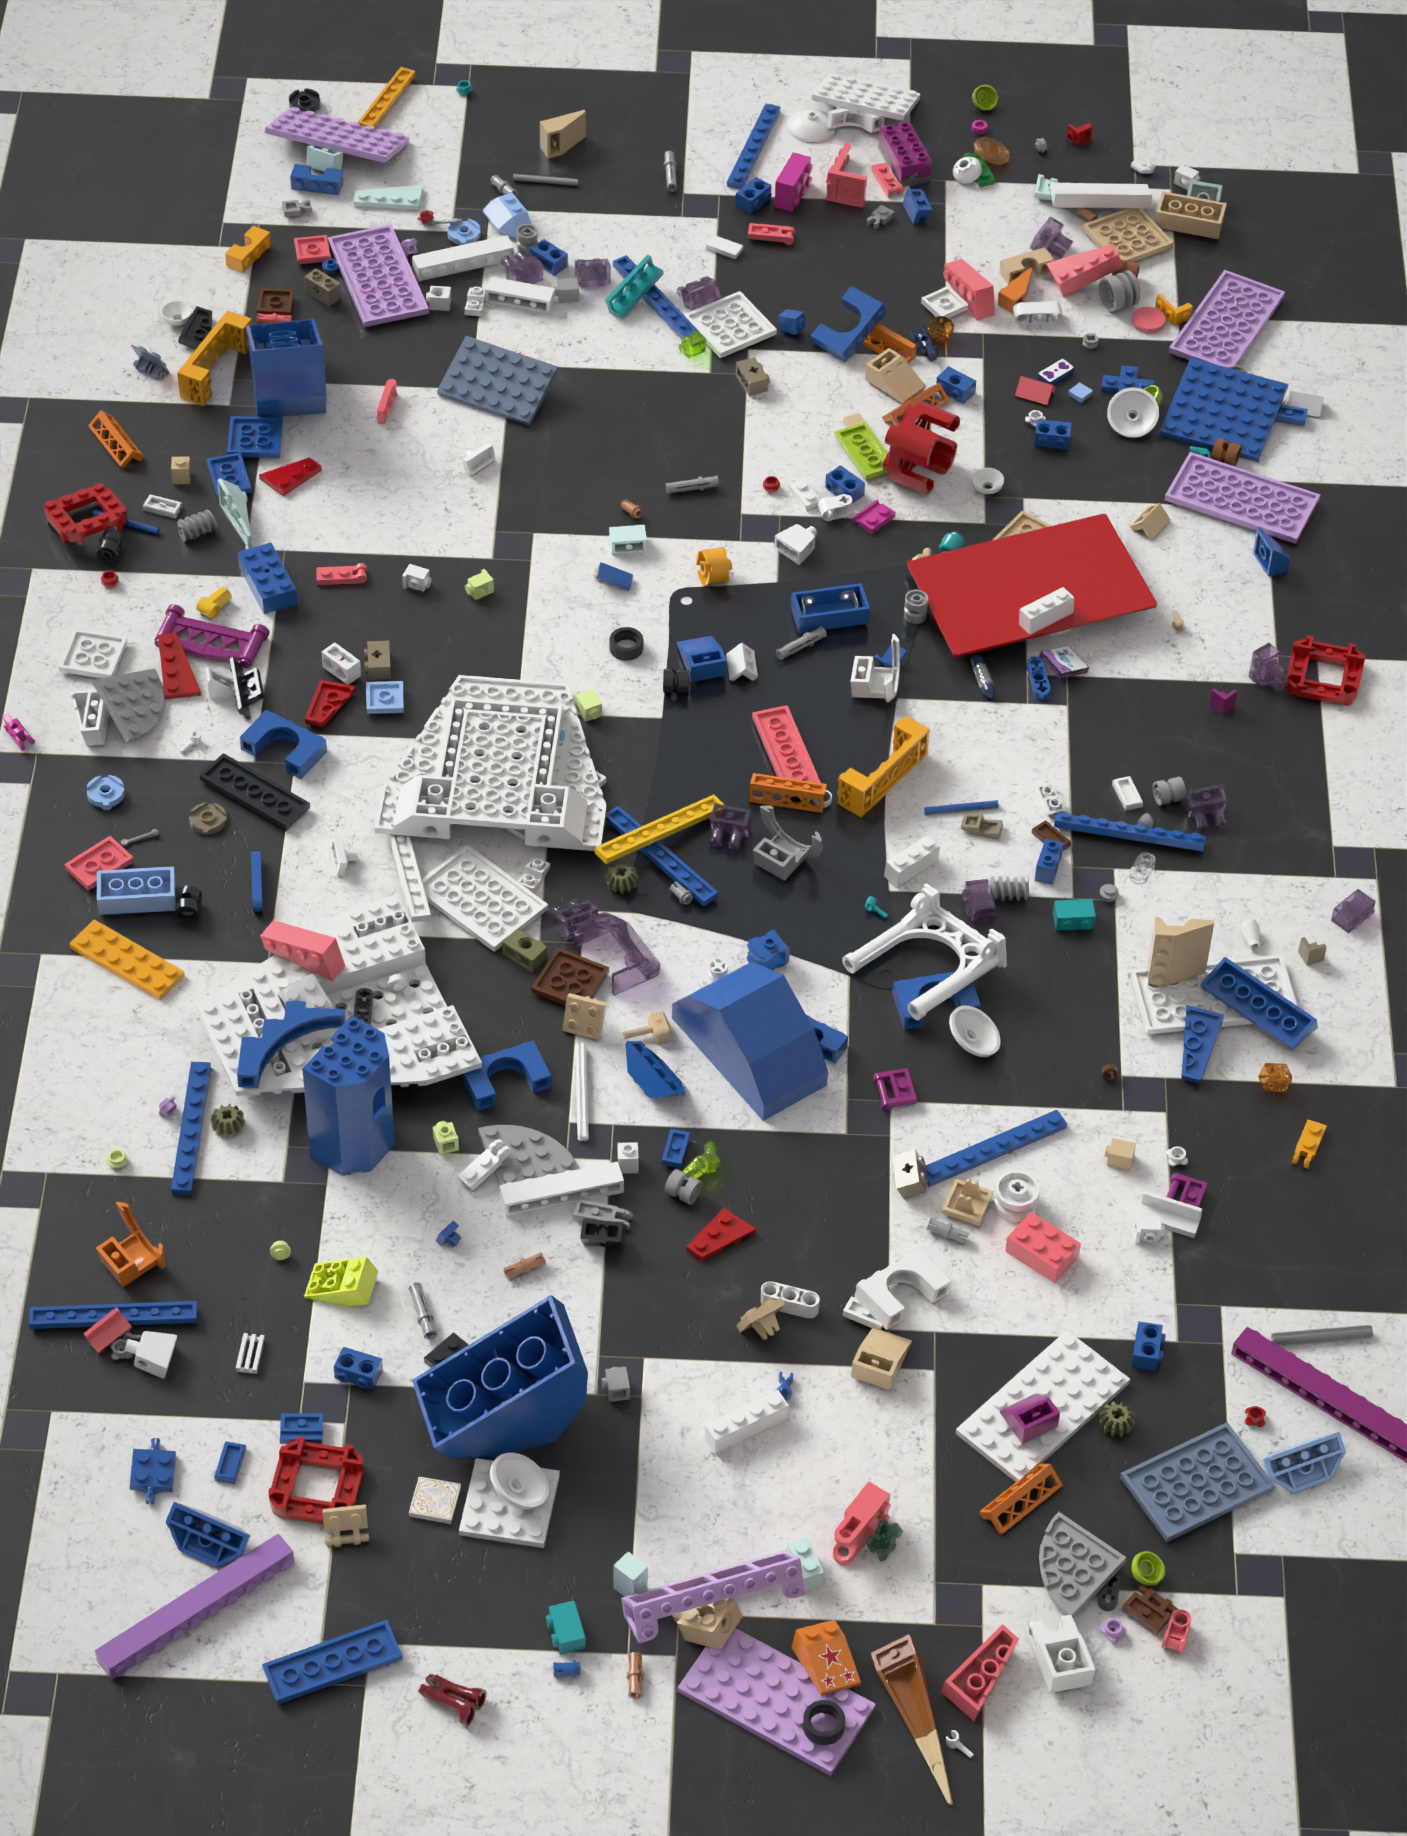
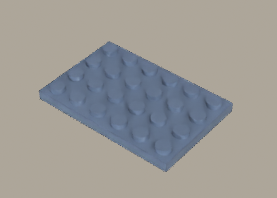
(497, 380)
(1197, 1481)

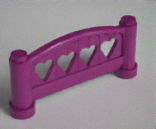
(249, 642)

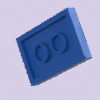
(231, 469)

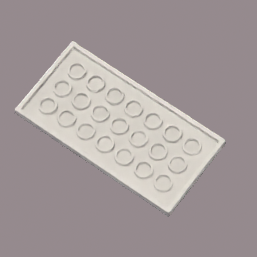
(1165, 1006)
(1075, 1382)

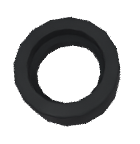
(626, 633)
(827, 1707)

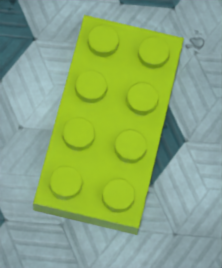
(863, 449)

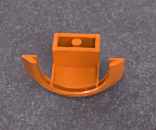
(133, 1255)

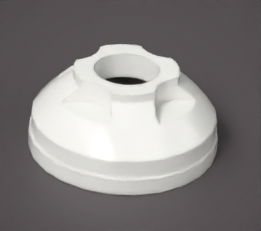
(969, 173)
(176, 309)
(989, 477)

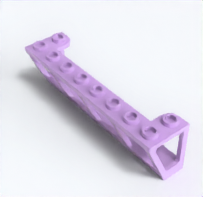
(710, 1588)

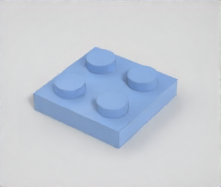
(384, 697)

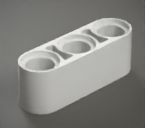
(1037, 313)
(796, 1300)

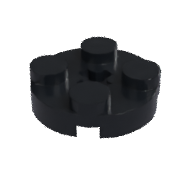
(305, 100)

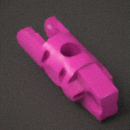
(17, 731)

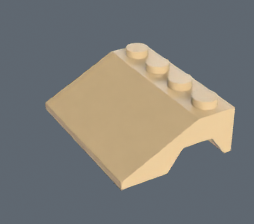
(1178, 951)

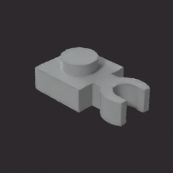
(294, 208)
(880, 215)

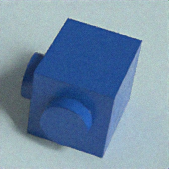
(791, 321)

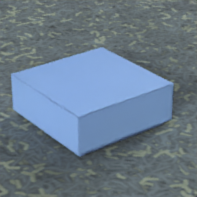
(1080, 392)

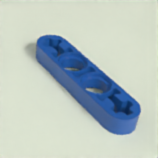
(256, 868)

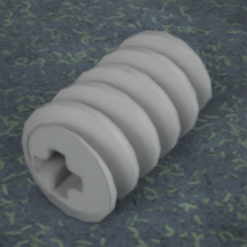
(196, 523)
(1009, 888)

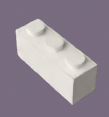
(1046, 610)
(912, 861)

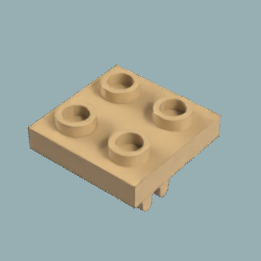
(584, 1016)
(967, 1201)
(763, 1319)

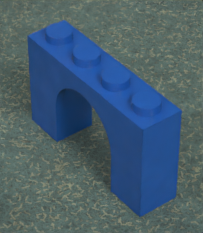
(844, 344)
(272, 727)
(908, 990)
(522, 1058)

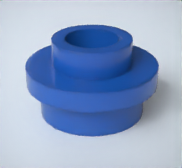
(330, 266)

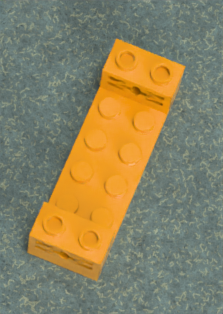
(194, 375)
(910, 746)

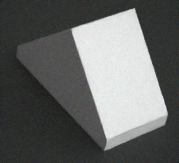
(219, 685)

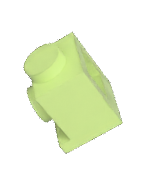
(480, 585)
(443, 1134)

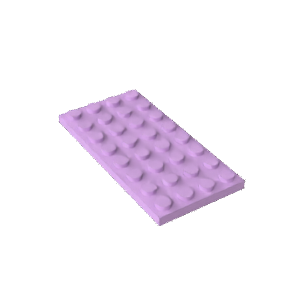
(337, 134)
(378, 275)
(1227, 320)
(1242, 497)
(769, 1698)

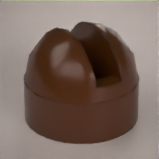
(1107, 1075)

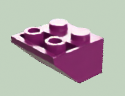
(1031, 1417)

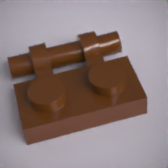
(1145, 1612)

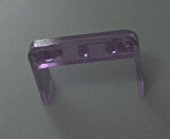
(639, 959)

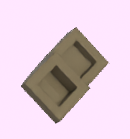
(982, 827)

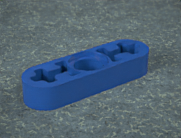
(1036, 684)

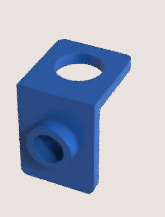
(886, 660)

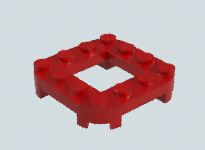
(101, 496)
(1309, 649)
(318, 1455)

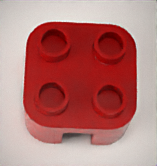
(916, 445)

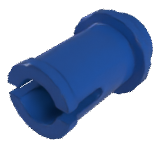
(567, 1669)

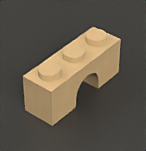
(1013, 267)

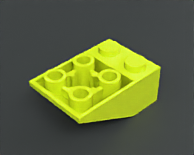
(342, 1282)

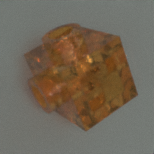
(1275, 1077)

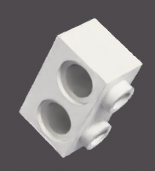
(341, 663)

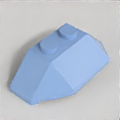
(506, 214)
(1306, 1462)

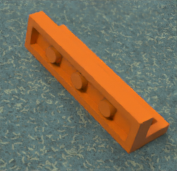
(890, 340)
(891, 416)
(116, 434)
(787, 788)
(1016, 1492)

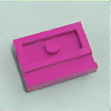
(874, 516)

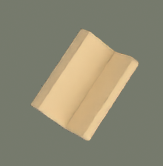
(1151, 520)

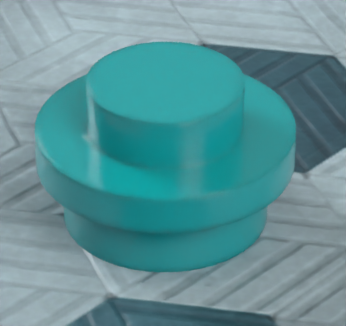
(464, 87)

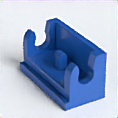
(916, 205)

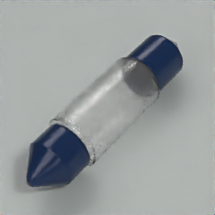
(983, 676)

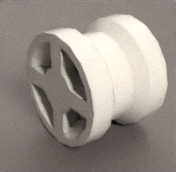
(717, 968)

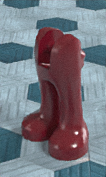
(439, 1691)

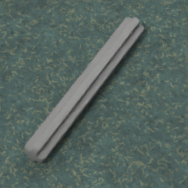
(1322, 1334)

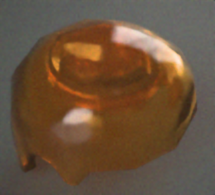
(940, 329)

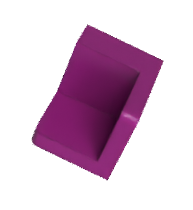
(1221, 701)

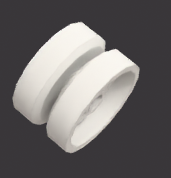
(1016, 1195)

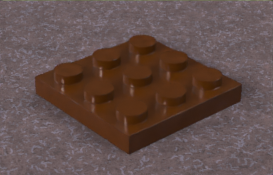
(569, 974)

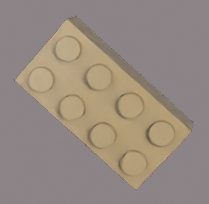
(1190, 215)

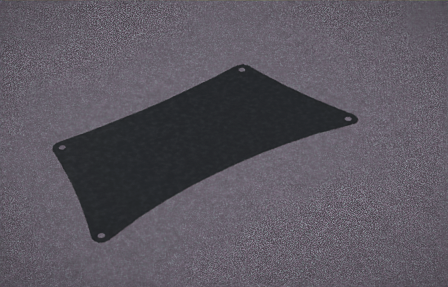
(714, 749)

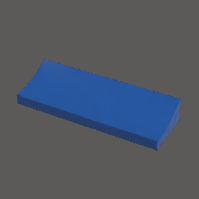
(1259, 1003)

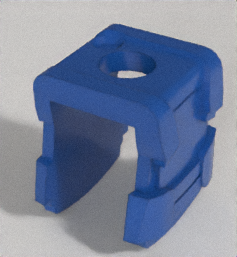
(768, 951)

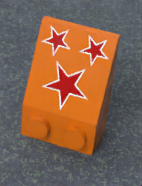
(826, 1657)

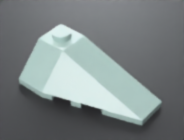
(234, 505)

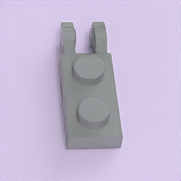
(599, 1211)

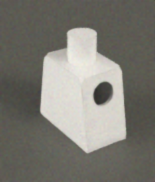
(796, 542)
(153, 1352)

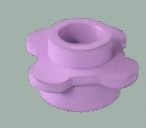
(409, 242)
(167, 1106)
(1115, 1624)

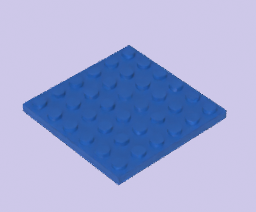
(1224, 405)

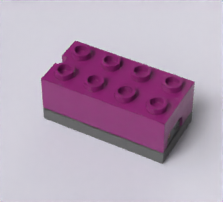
(905, 154)

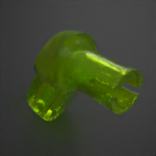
(703, 1163)

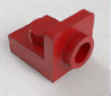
(1080, 134)

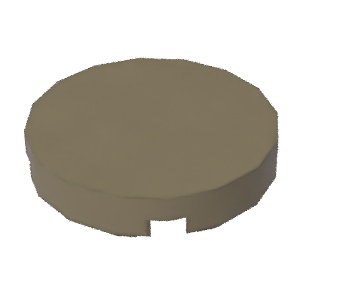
(207, 818)

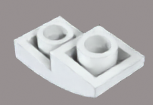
(475, 301)
(1049, 799)
(534, 874)

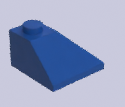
(1270, 554)

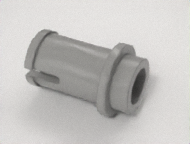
(685, 896)

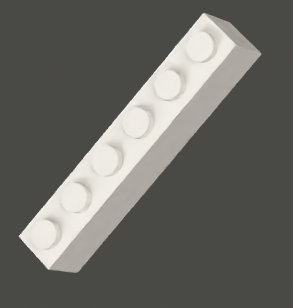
(462, 258)
(561, 1188)

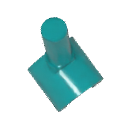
(871, 906)

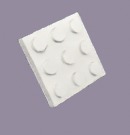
(92, 653)

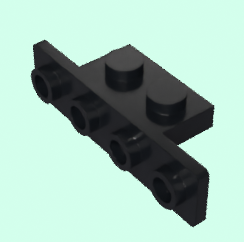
(247, 687)

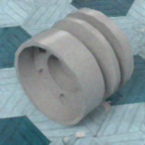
(1119, 291)

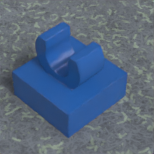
(449, 1234)

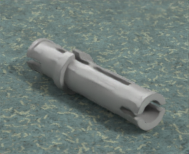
(670, 166)
(694, 484)
(806, 640)
(425, 1317)

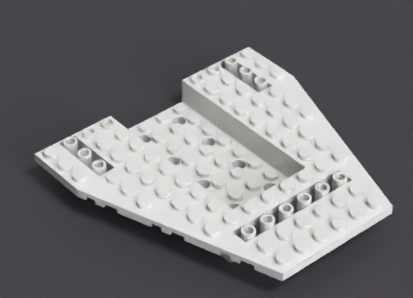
(502, 719)
(374, 945)

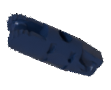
(924, 343)

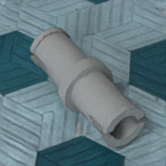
(503, 186)
(947, 1231)

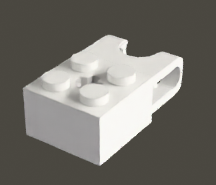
(1061, 1655)

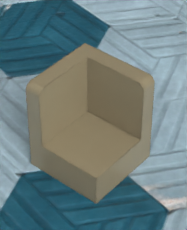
(1312, 952)

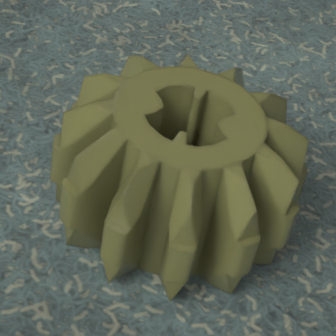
(622, 878)
(227, 1120)
(1117, 1419)

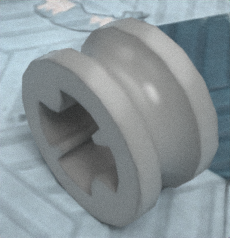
(1090, 340)

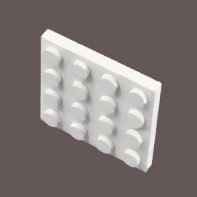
(731, 324)
(492, 1518)

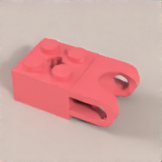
(860, 1521)

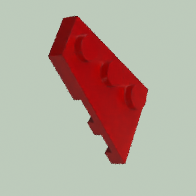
(290, 476)
(718, 1234)

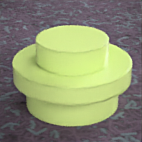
(117, 1159)
(280, 1250)

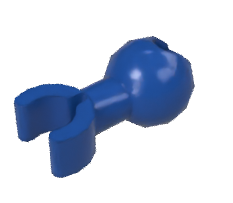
(784, 1389)

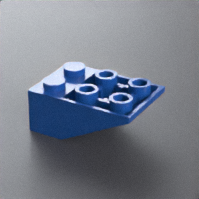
(703, 658)

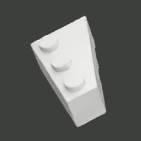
(91, 716)

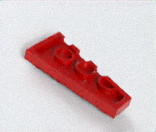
(176, 670)

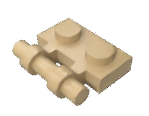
(345, 1519)

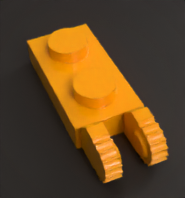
(1309, 1142)

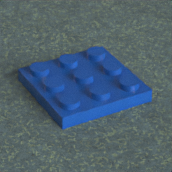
(255, 436)

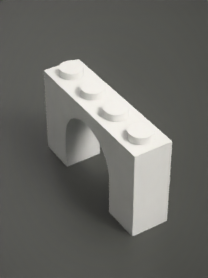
(913, 1270)

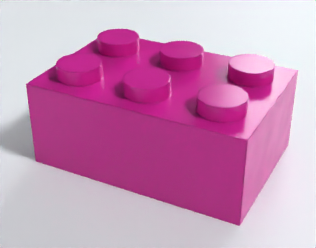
(793, 182)

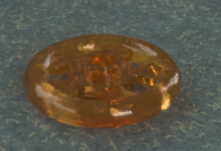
(991, 150)

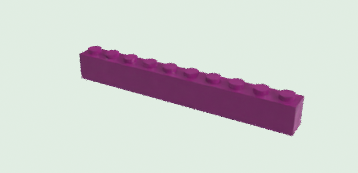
(1322, 1391)

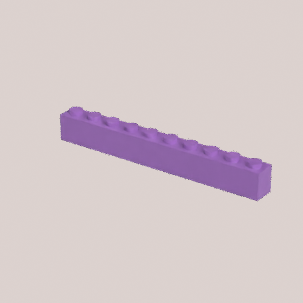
(194, 1606)

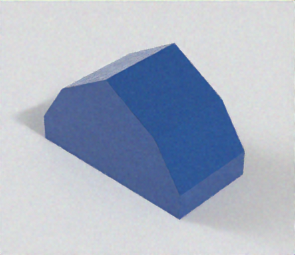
(287, 368)
(755, 1037)
(507, 1387)

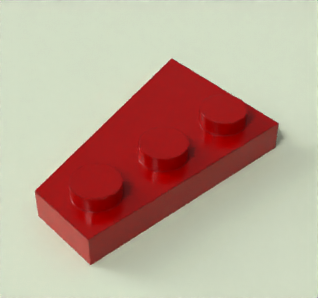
(327, 701)

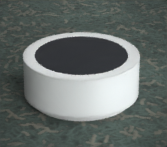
(827, 800)

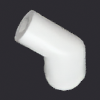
(1143, 169)

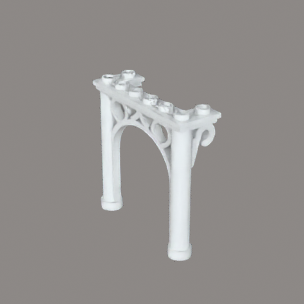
(925, 913)

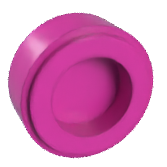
(979, 127)

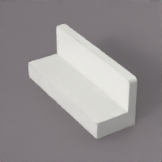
(1174, 1214)

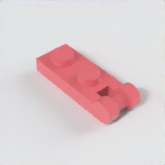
(886, 179)
(771, 233)
(386, 401)
(342, 575)

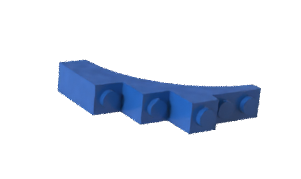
(277, 1033)

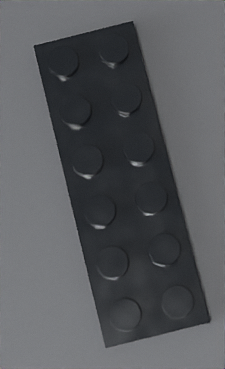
(254, 791)

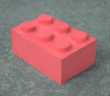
(1043, 1247)

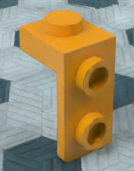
(1174, 315)

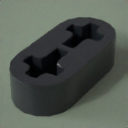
(1113, 1591)

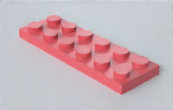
(784, 744)

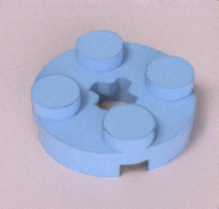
(471, 232)
(109, 799)

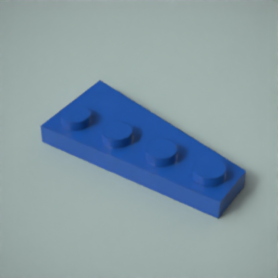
(1199, 1040)

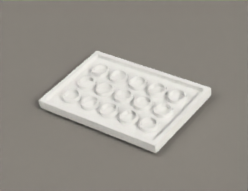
(866, 96)
(481, 897)

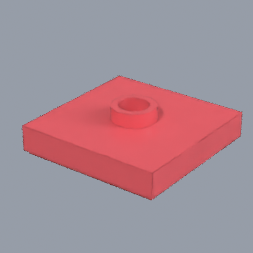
(312, 249)

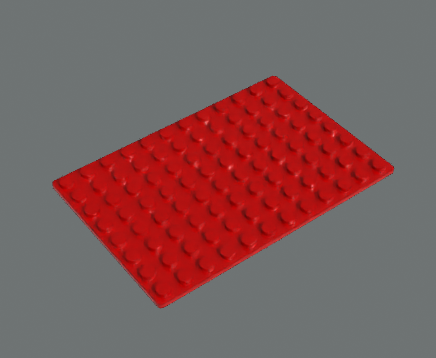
(983, 586)

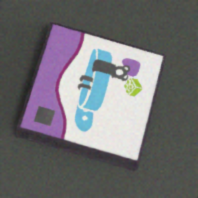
(1064, 661)

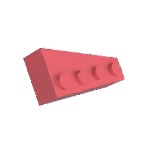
(1084, 268)
(971, 288)
(305, 948)
(979, 1673)

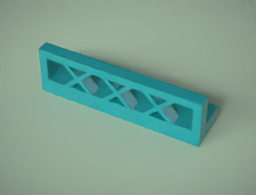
(634, 289)

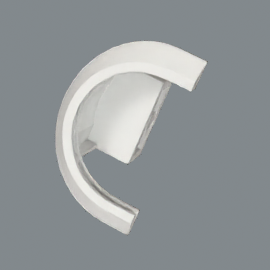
(876, 681)

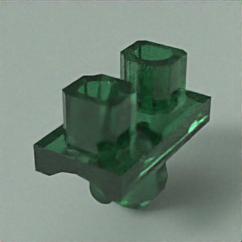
(884, 1539)

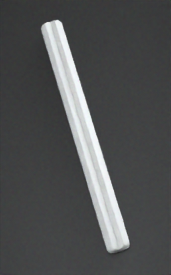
(582, 1099)

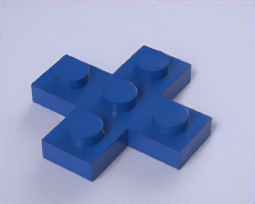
(1127, 379)

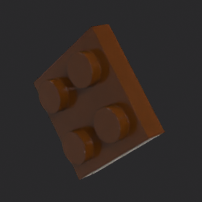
(275, 301)

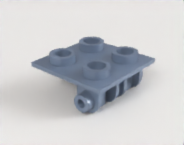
(149, 363)

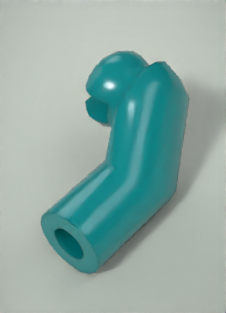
(1200, 451)

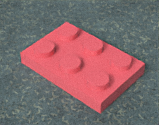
(102, 856)

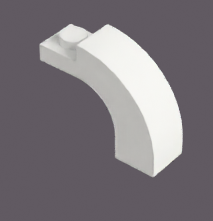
(850, 117)

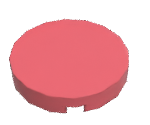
(1148, 319)

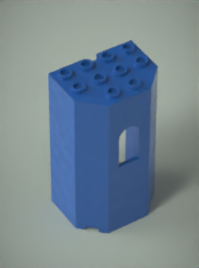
(350, 1100)

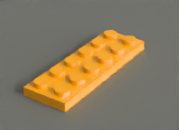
(127, 959)

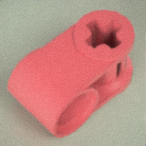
(1176, 1634)

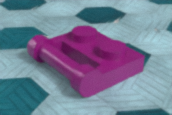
(901, 1087)
(1193, 1190)

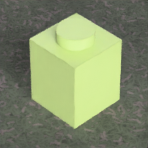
(588, 705)

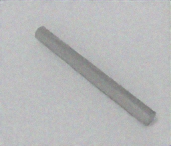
(542, 179)

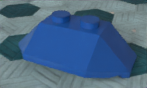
(651, 1072)
(205, 1535)

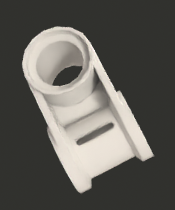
(834, 508)

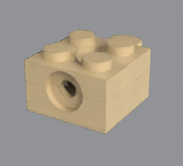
(710, 1623)

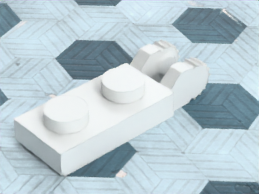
(484, 1165)

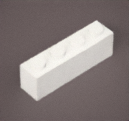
(520, 295)
(746, 1422)

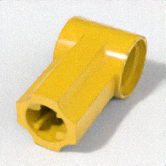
(211, 606)

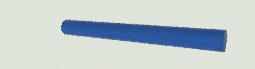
(134, 524)
(961, 807)

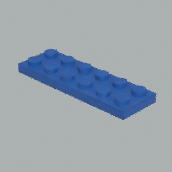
(332, 1662)

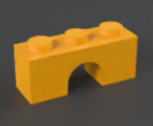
(256, 243)

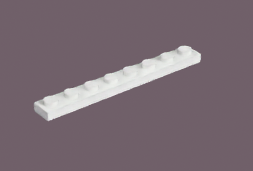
(410, 878)

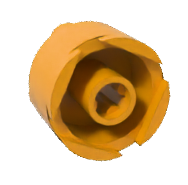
(713, 566)

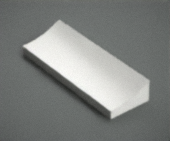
(1100, 195)

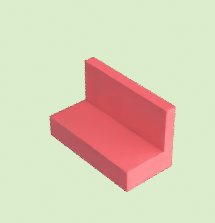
(1034, 390)
(107, 1330)

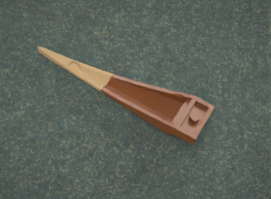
(905, 1680)

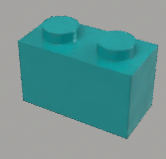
(1074, 914)
(566, 1627)

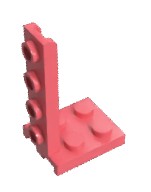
(844, 186)

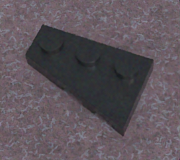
(196, 328)

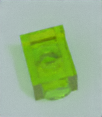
(693, 344)

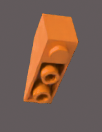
(1015, 291)

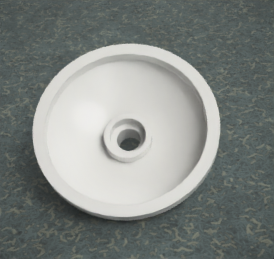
(810, 126)
(1135, 402)
(974, 1031)
(519, 1481)

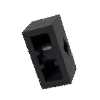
(603, 1233)

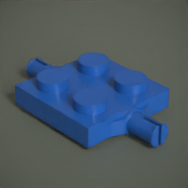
(152, 1470)

